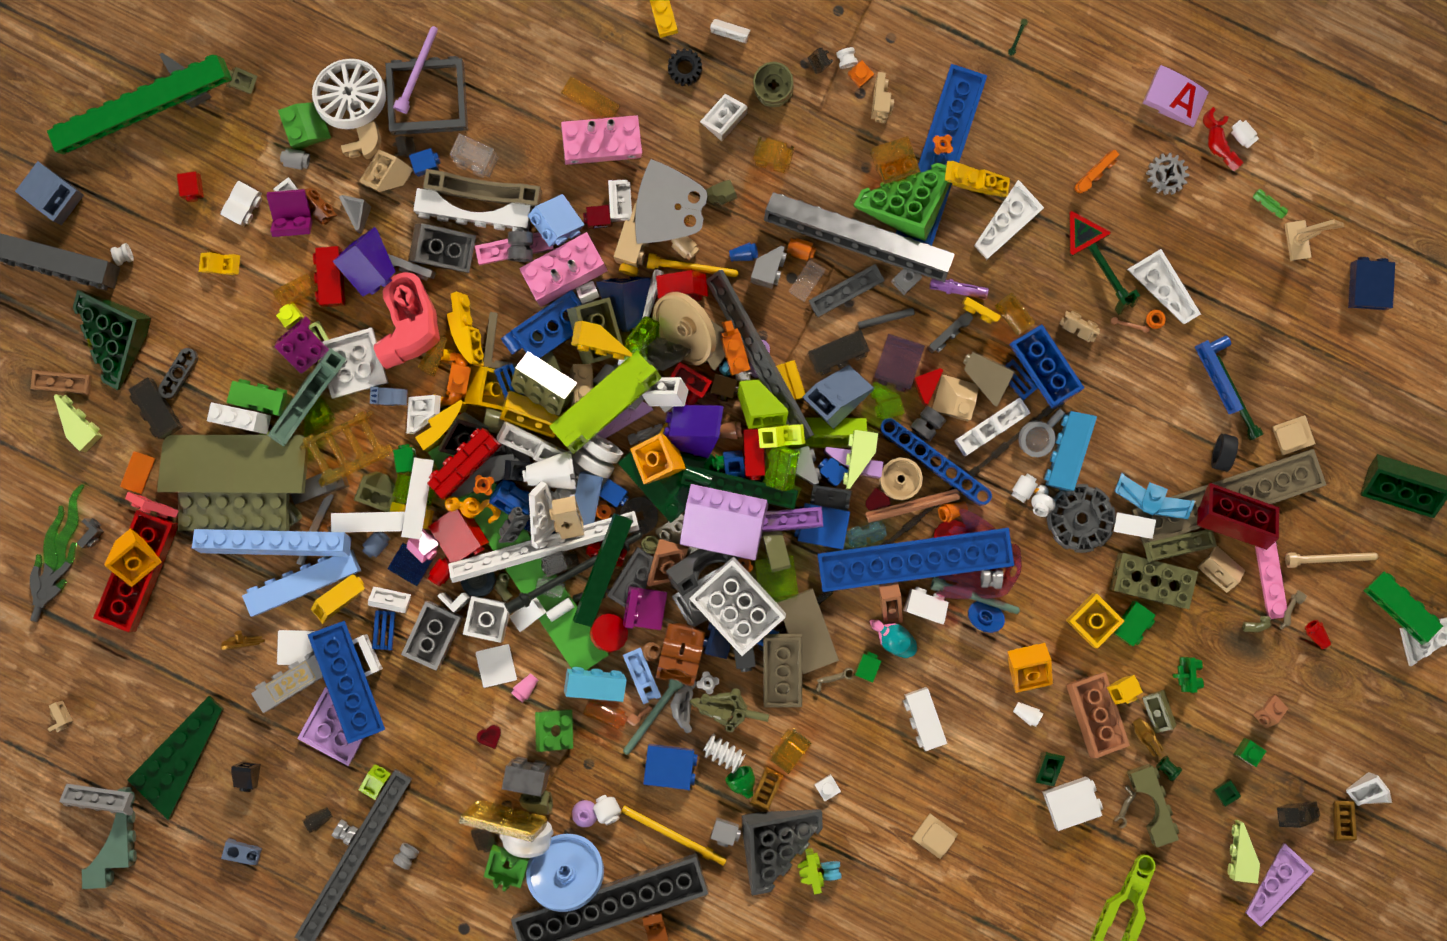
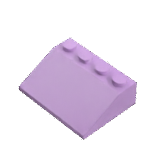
(723, 522)

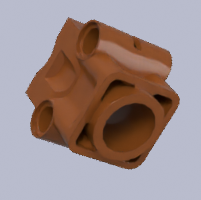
(681, 653)

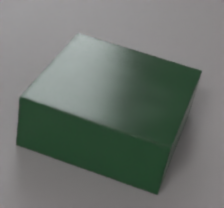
(1227, 793)

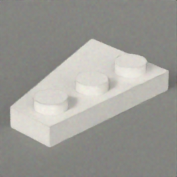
(541, 524)

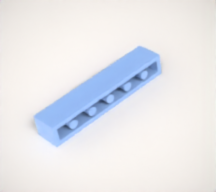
(300, 583)

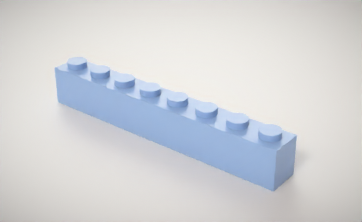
(271, 542)

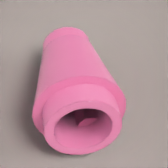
(524, 688)

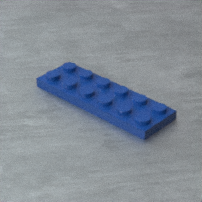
(346, 682)

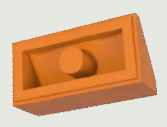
(137, 472)

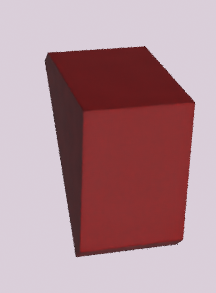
(926, 385)

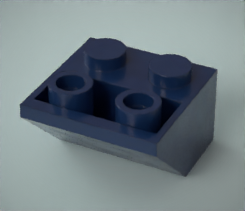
(716, 643)

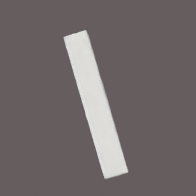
(532, 445)

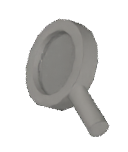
(1038, 437)

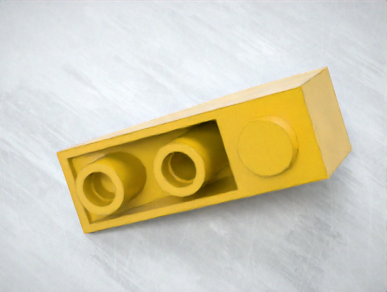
(595, 337)

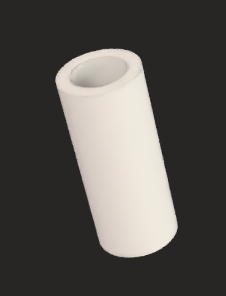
(560, 609)

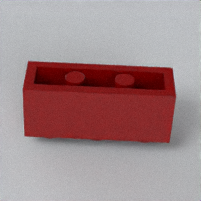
(328, 277)

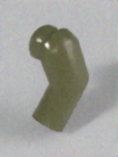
(501, 586)
(1257, 627)

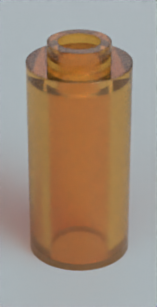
(605, 713)

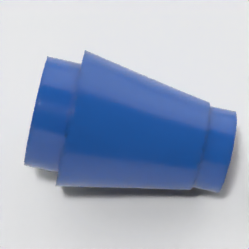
(746, 252)

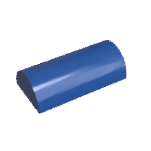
(1047, 366)

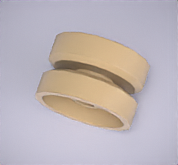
(890, 483)

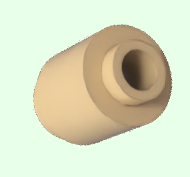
(685, 247)

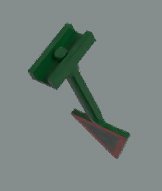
(1085, 235)

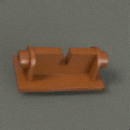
(322, 209)

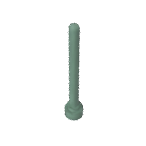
(938, 584)
(674, 685)

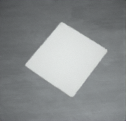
(293, 646)
(496, 665)

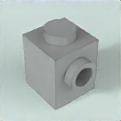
(906, 280)
(725, 832)

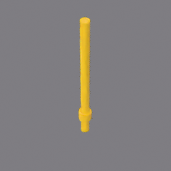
(706, 853)

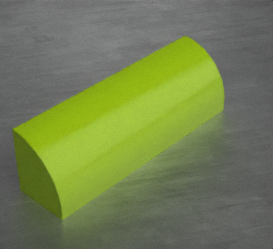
(826, 436)

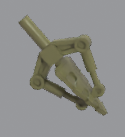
(724, 706)

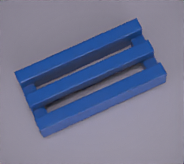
(504, 368)
(1021, 384)
(382, 646)

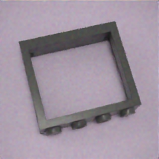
(427, 126)

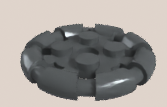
(1092, 524)

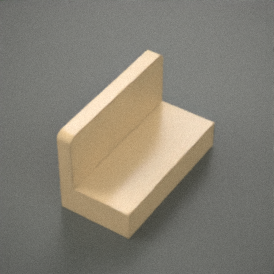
(1222, 569)

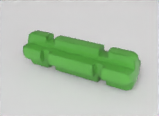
(1270, 203)

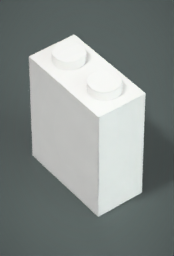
(1073, 803)

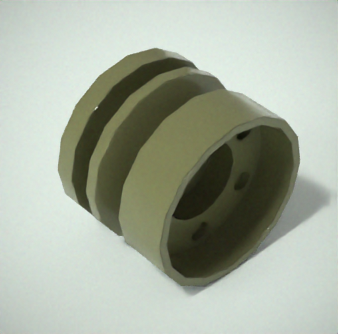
(773, 73)

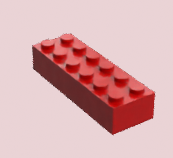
(122, 604)

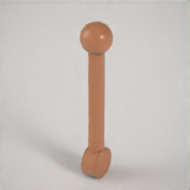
(1114, 321)

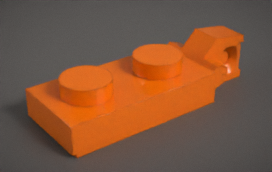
(734, 349)

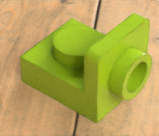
(374, 781)

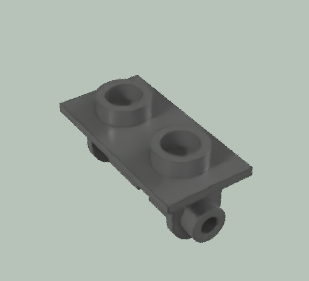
(513, 526)

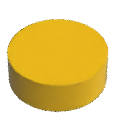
(628, 269)

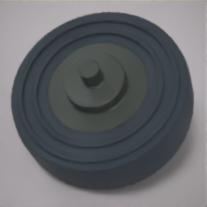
(479, 585)

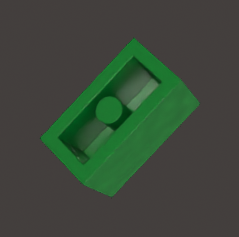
(1136, 621)

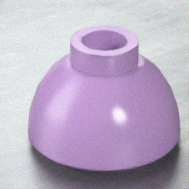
(583, 813)

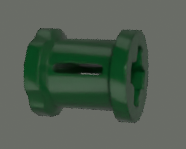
(1168, 768)

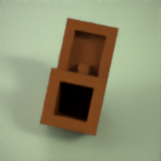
(655, 927)

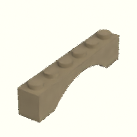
(470, 188)

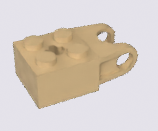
(627, 249)

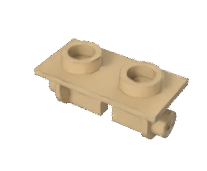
(1074, 321)

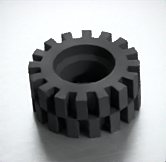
(681, 56)

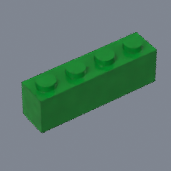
(1403, 608)

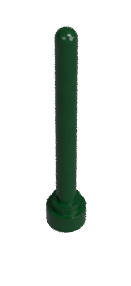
(1253, 430)

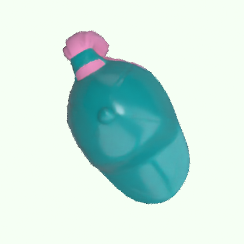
(895, 639)

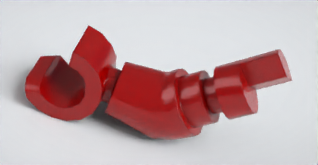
(1217, 141)

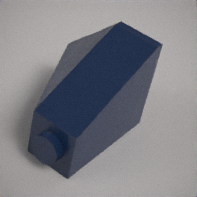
(627, 299)

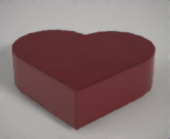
(877, 500)
(489, 736)

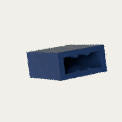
(1371, 284)

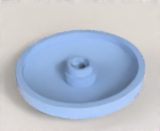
(566, 873)

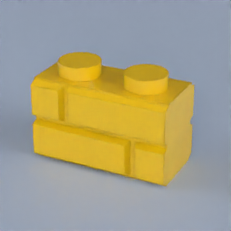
(792, 379)

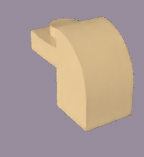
(368, 142)

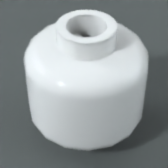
(607, 810)

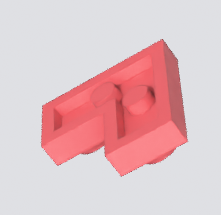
(147, 505)

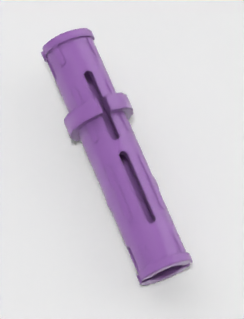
(951, 286)

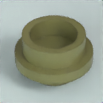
(649, 544)

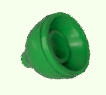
(742, 781)

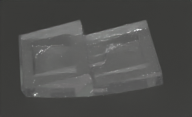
(807, 280)

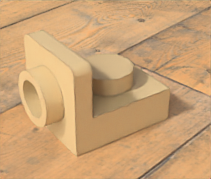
(61, 715)

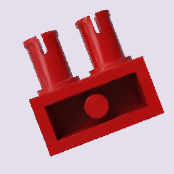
(695, 382)

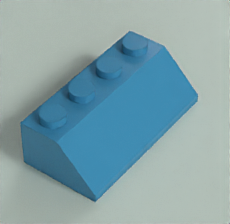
(1070, 451)

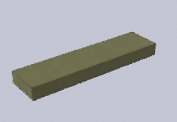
(1179, 545)

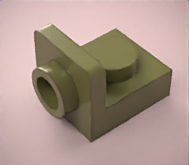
(242, 80)

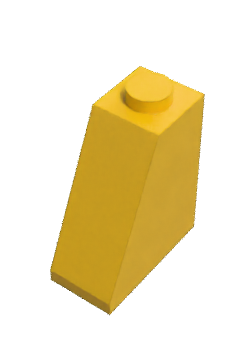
(337, 598)

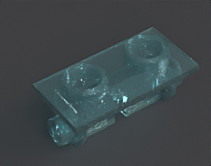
(858, 535)

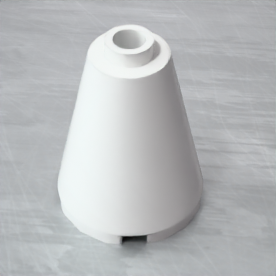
(554, 471)

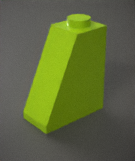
(760, 405)

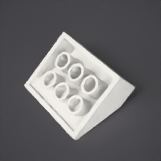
(738, 606)

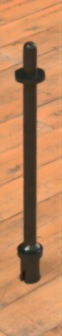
(525, 599)

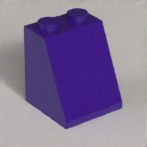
(366, 263)
(694, 428)

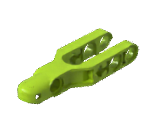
(1134, 890)

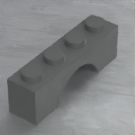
(686, 572)

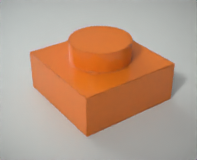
(861, 74)

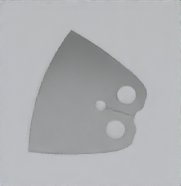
(655, 208)

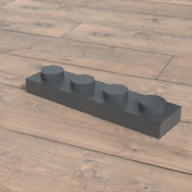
(846, 290)

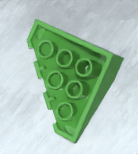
(908, 203)

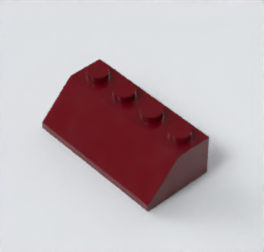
(1239, 516)

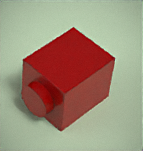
(190, 186)

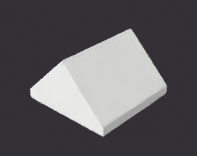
(724, 116)

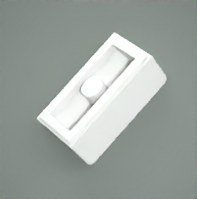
(730, 30)

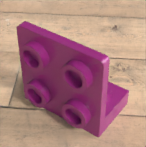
(289, 213)
(301, 346)
(644, 608)

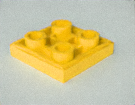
(986, 314)

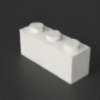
(239, 418)
(924, 719)

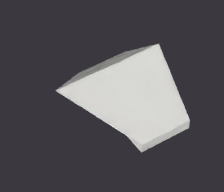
(1369, 790)

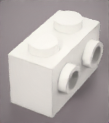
(667, 392)

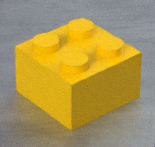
(1095, 620)

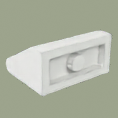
(369, 654)

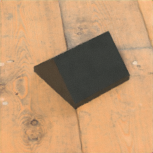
(460, 432)

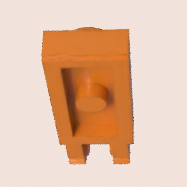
(1096, 172)

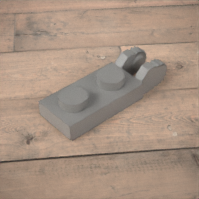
(406, 266)

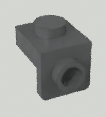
(91, 537)

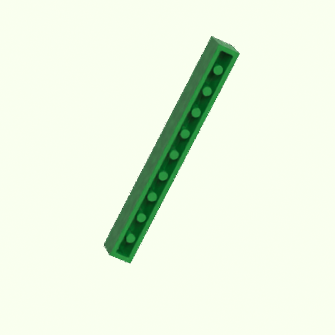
(139, 104)

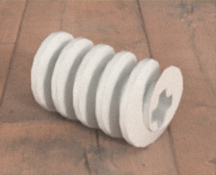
(723, 753)

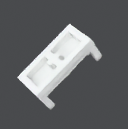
(620, 200)

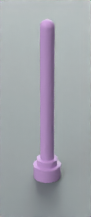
(402, 103)

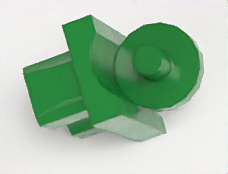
(1187, 674)

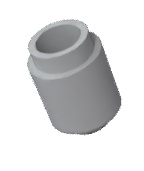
(295, 159)

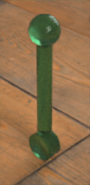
(1012, 51)

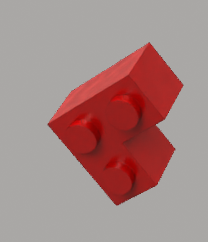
(686, 282)

